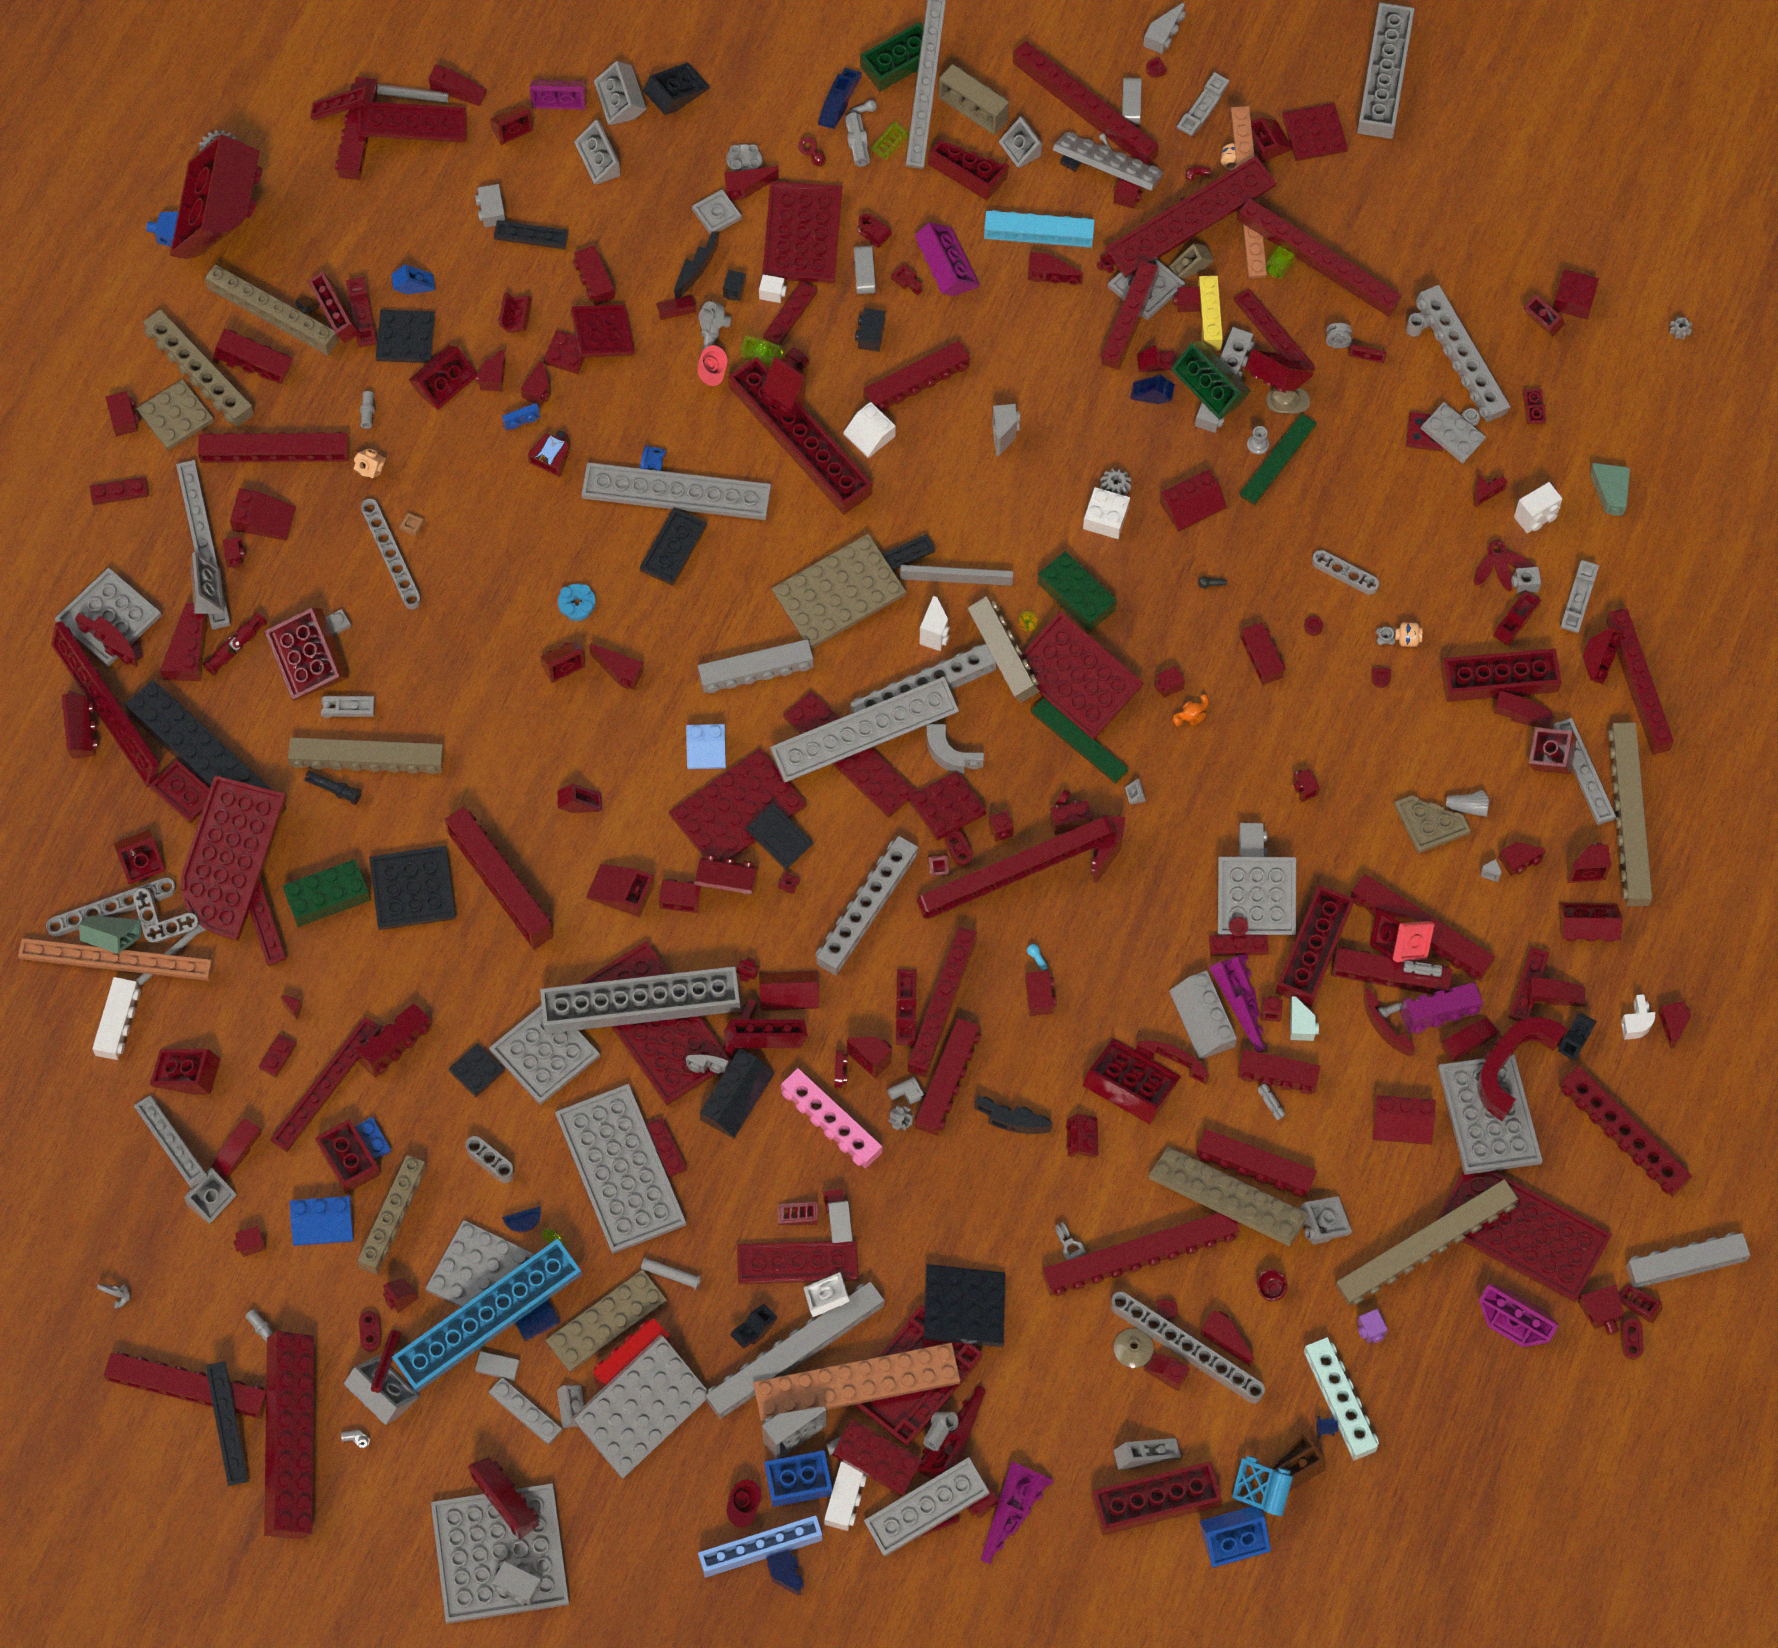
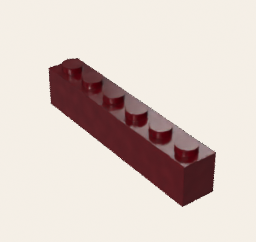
(354, 147)
(1130, 315)
(917, 377)
(1386, 972)
(947, 1076)
(1256, 1163)

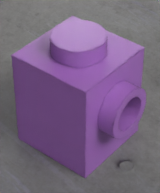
(1372, 1327)

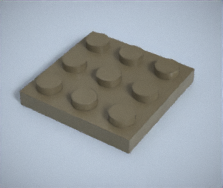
(175, 415)

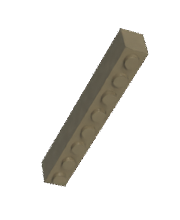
(366, 755)

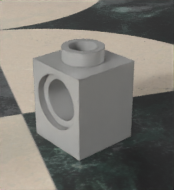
(1531, 574)

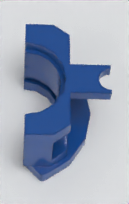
(651, 459)

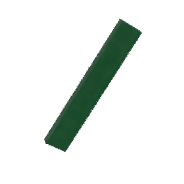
(1278, 459)
(1079, 740)

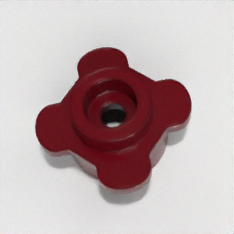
(1106, 259)
(789, 888)

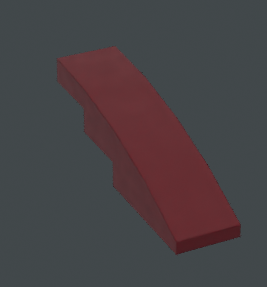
(906, 1007)

